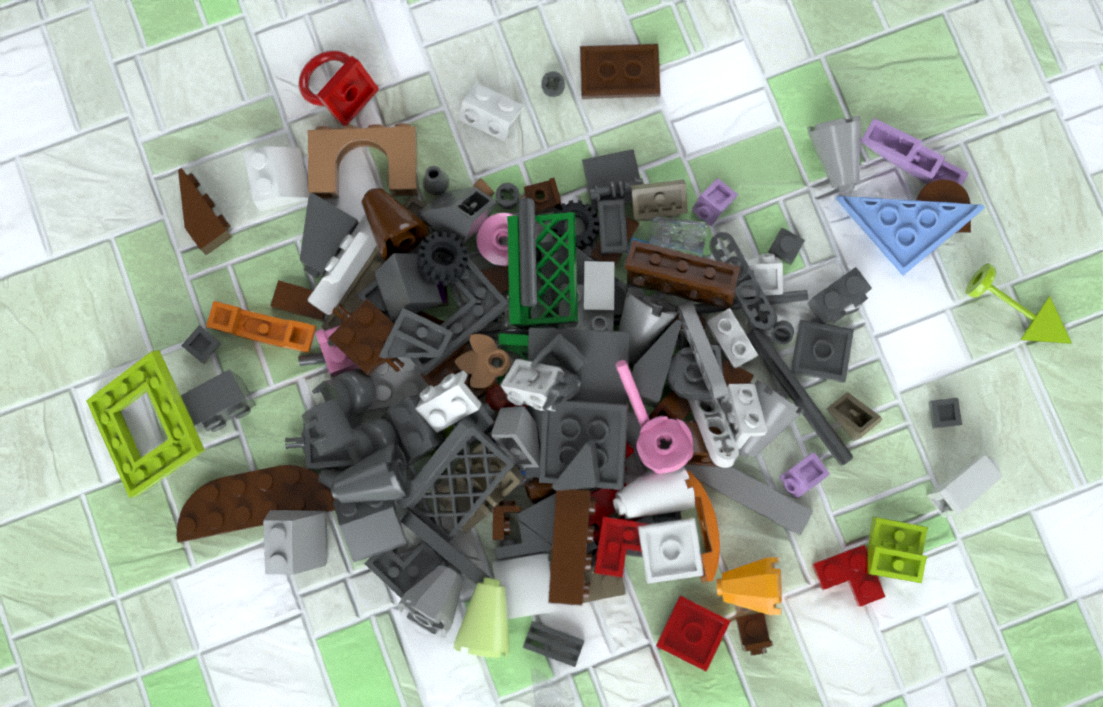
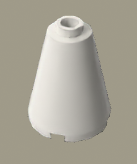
(655, 494)

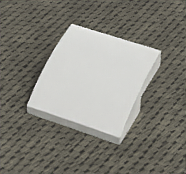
(525, 583)

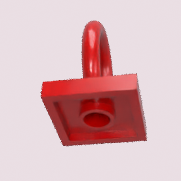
(345, 92)

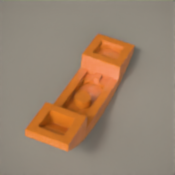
(261, 327)
(708, 527)

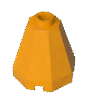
(753, 586)

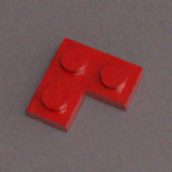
(613, 542)
(850, 567)

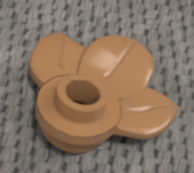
(479, 361)

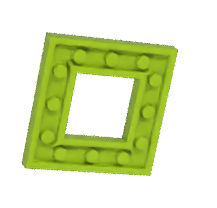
(183, 443)

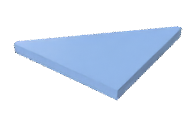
(907, 228)

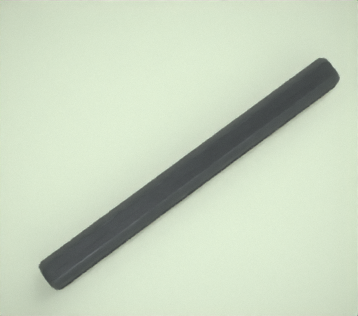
(800, 396)

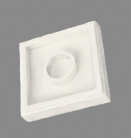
(670, 550)

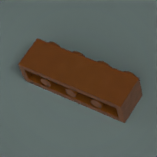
(569, 547)

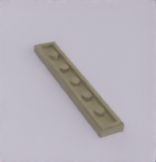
(366, 276)

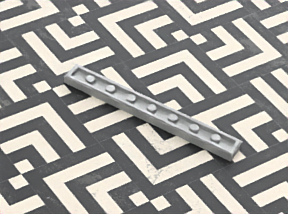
(740, 488)

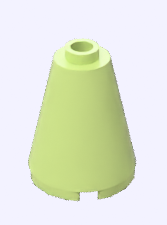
(485, 622)

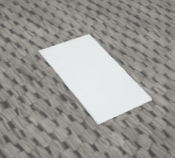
(598, 285)

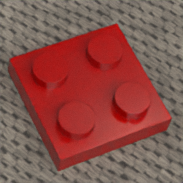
(693, 633)

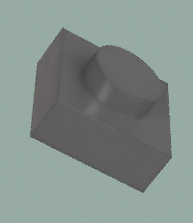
(786, 246)
(201, 344)
(945, 413)

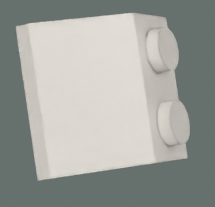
(276, 176)

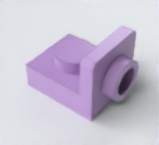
(714, 201)
(804, 475)

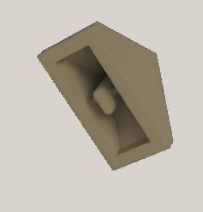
(853, 416)

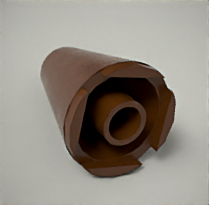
(392, 224)

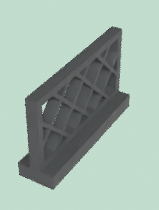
(443, 460)

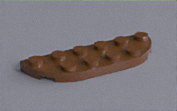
(246, 499)

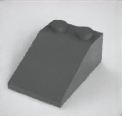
(653, 367)

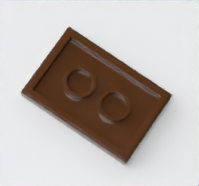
(620, 71)

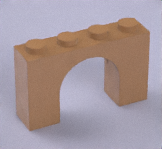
(330, 146)

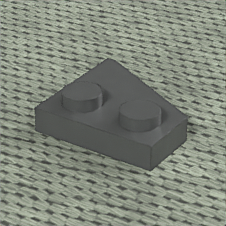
(415, 338)

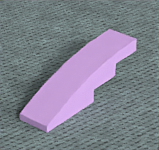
(909, 154)

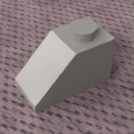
(518, 436)

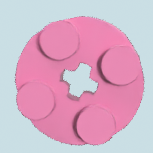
(665, 460)

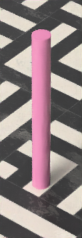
(632, 393)

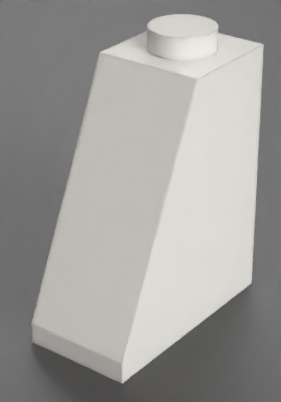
(965, 486)

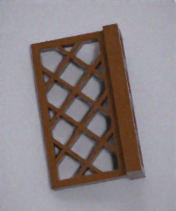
(704, 276)

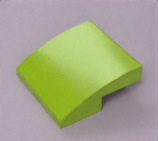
(896, 549)

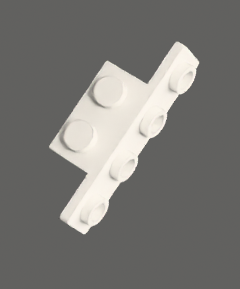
(343, 268)

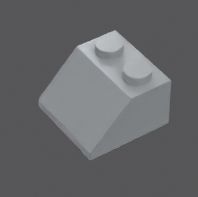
(294, 541)

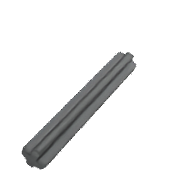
(527, 247)

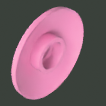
(489, 236)

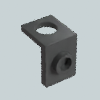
(564, 352)

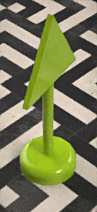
(1045, 325)

